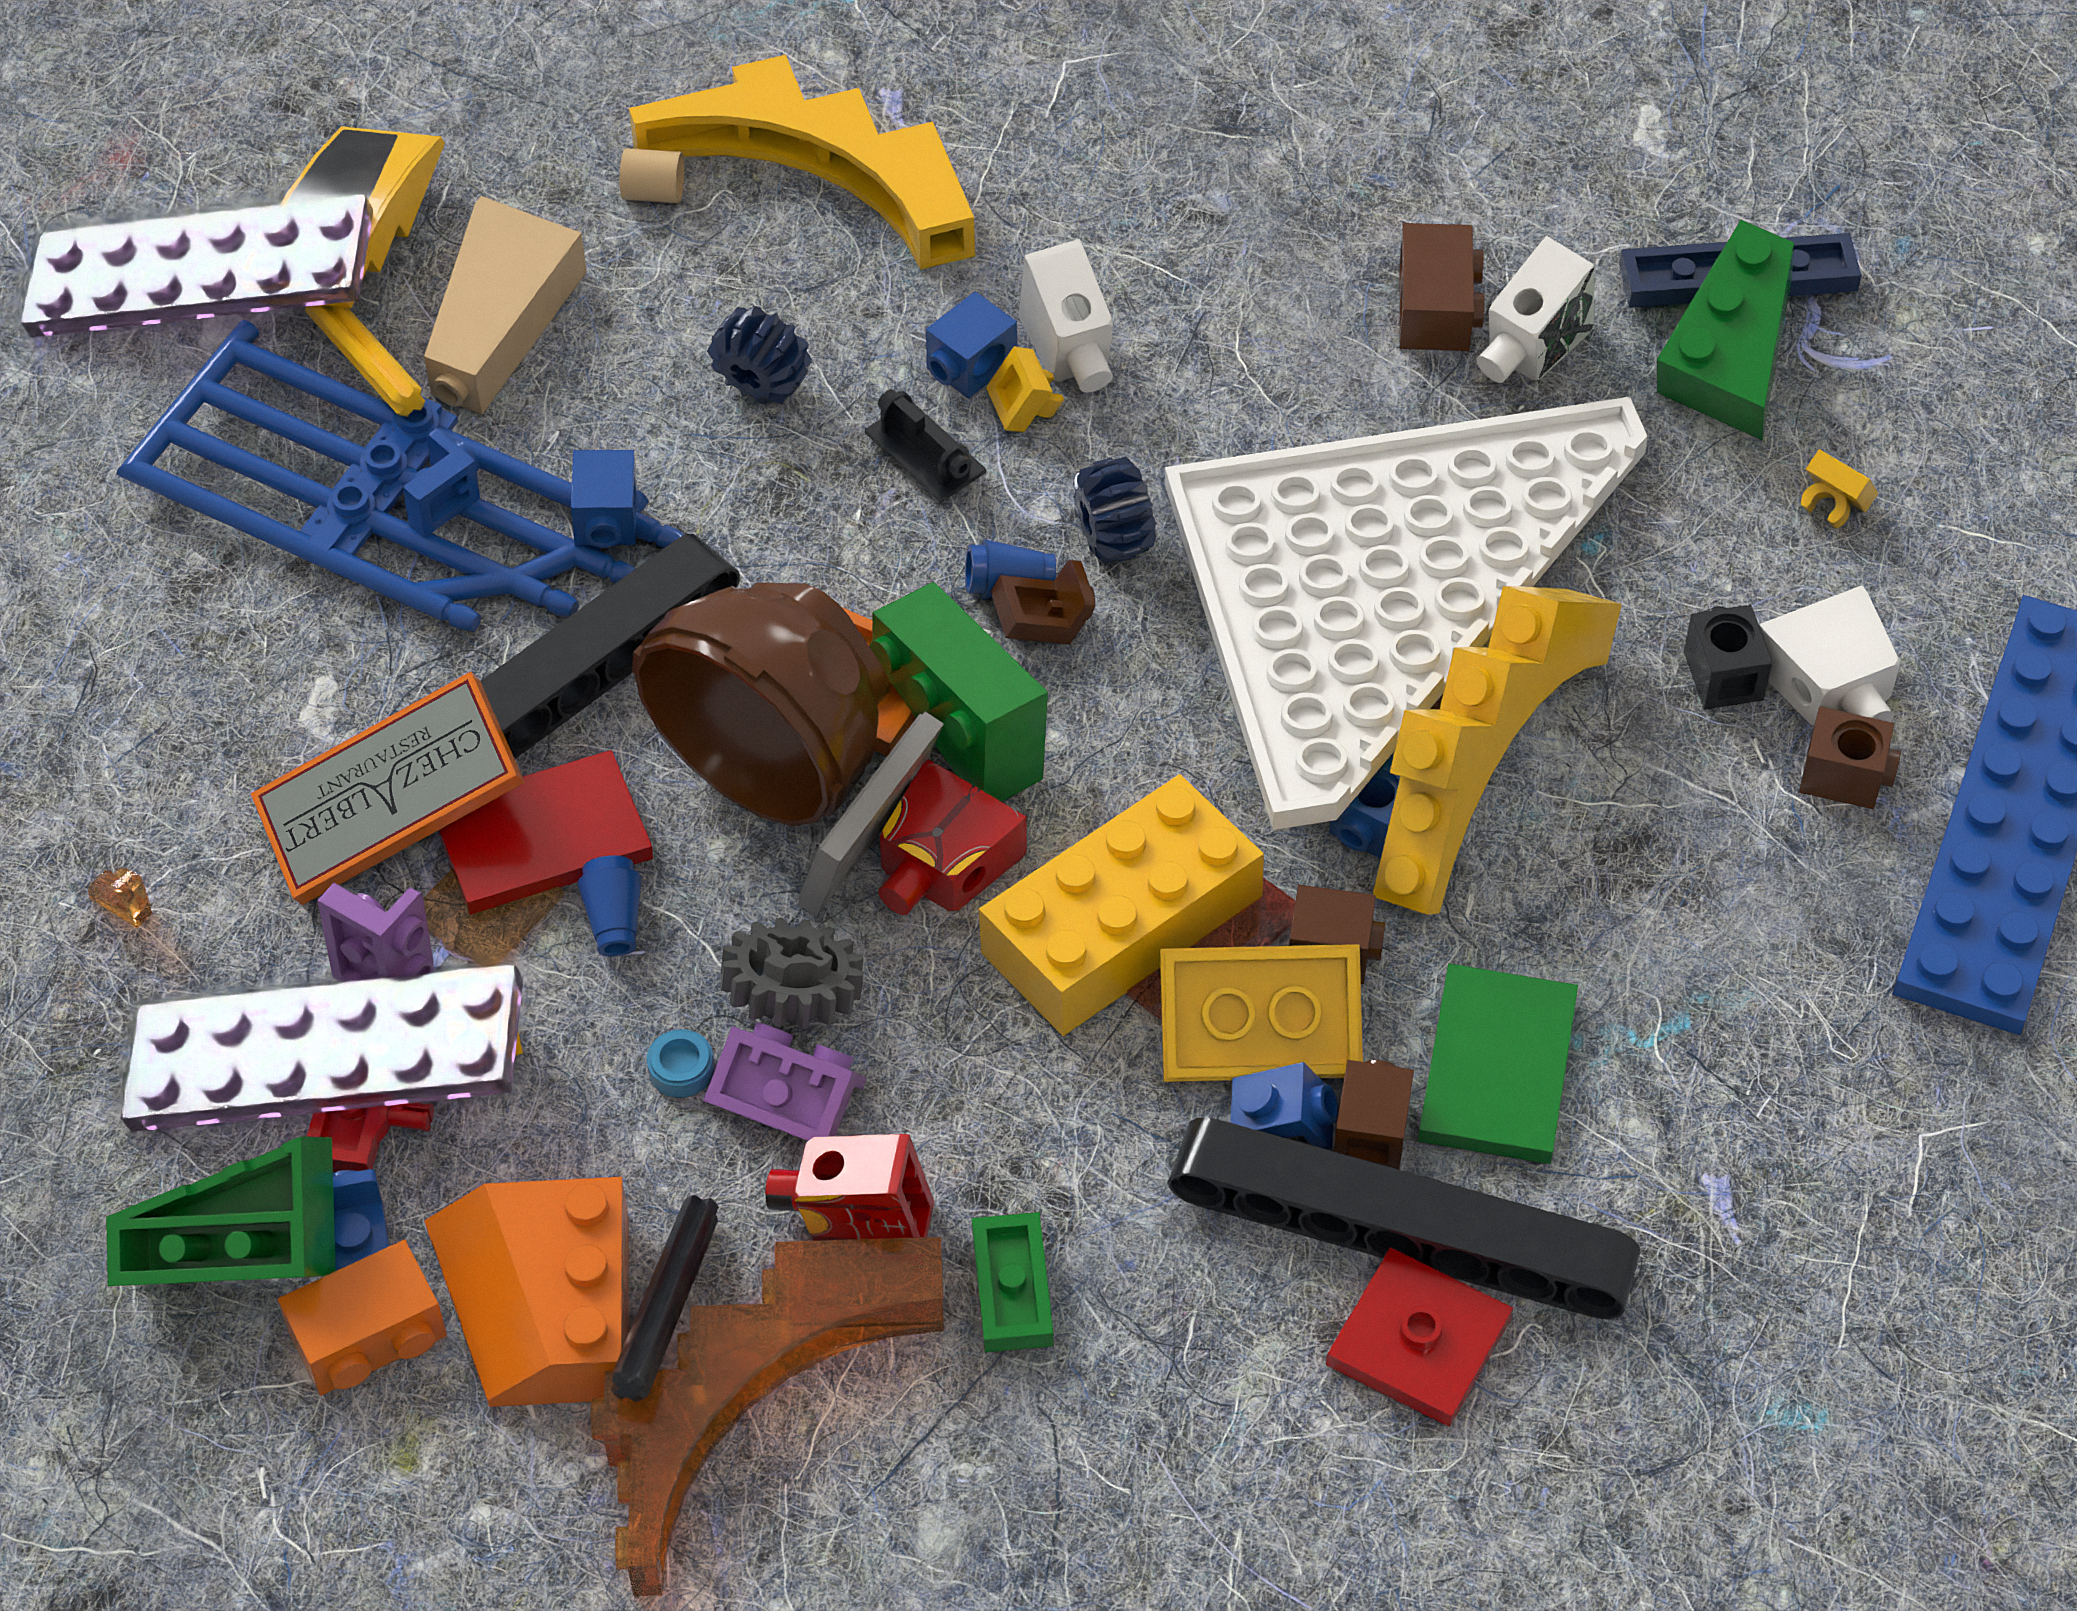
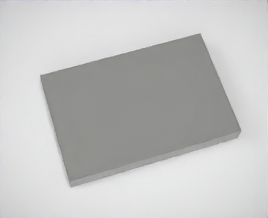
(868, 814)

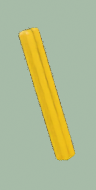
(369, 357)

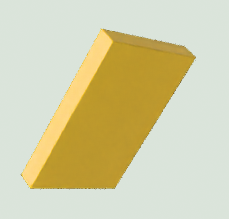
(1259, 1010)

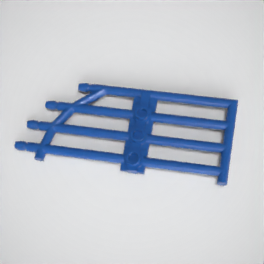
(369, 491)

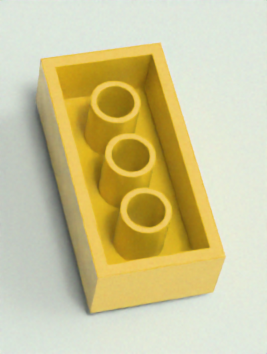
(1109, 903)

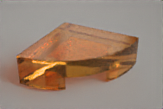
(122, 895)

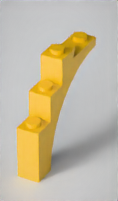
(831, 136)
(1487, 698)

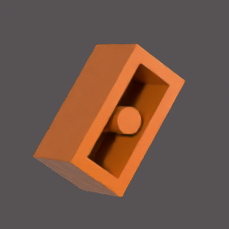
(363, 1318)

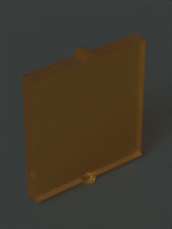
(488, 933)

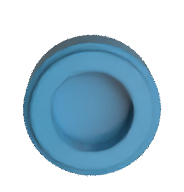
(680, 1063)

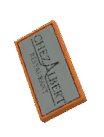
(387, 788)

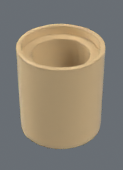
(652, 175)

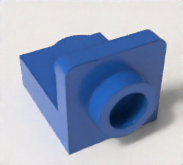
(445, 487)
(358, 1216)

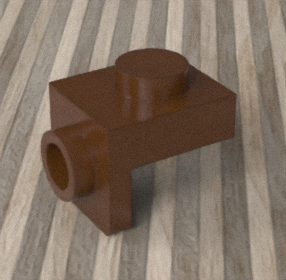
(1045, 608)

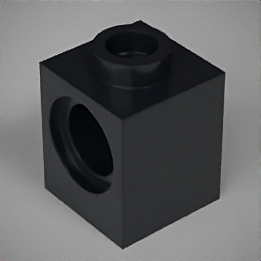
(1727, 656)

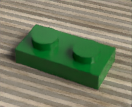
(1012, 1282)

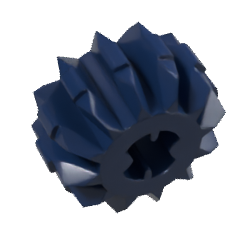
(759, 355)
(1114, 509)

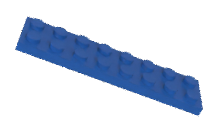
(2007, 836)

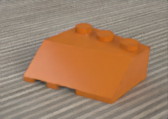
(539, 1285)

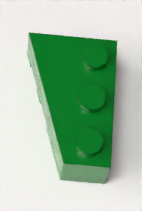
(1731, 332)

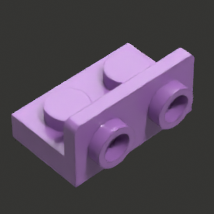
(374, 943)
(782, 1085)

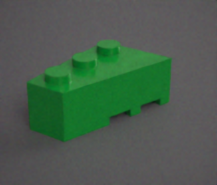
(970, 684)
(240, 1224)

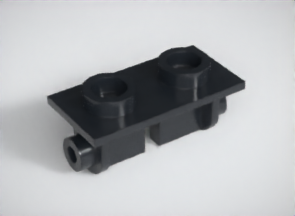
(922, 447)

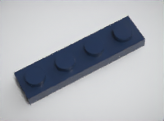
(1676, 272)

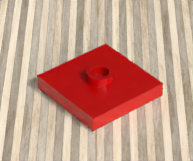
(1419, 1337)

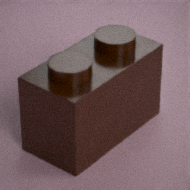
(1438, 287)

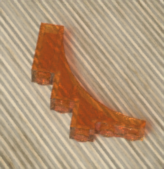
(812, 1307)

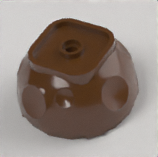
(765, 697)

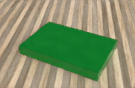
(1498, 1063)

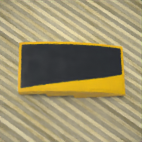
(382, 165)

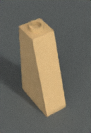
(499, 301)

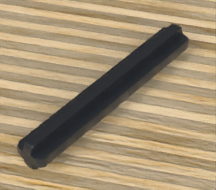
(664, 1299)

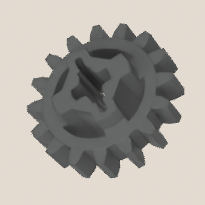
(791, 973)

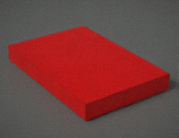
(544, 832)

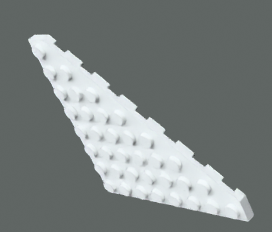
(1364, 563)

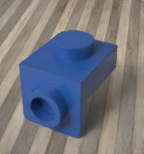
(1286, 1104)

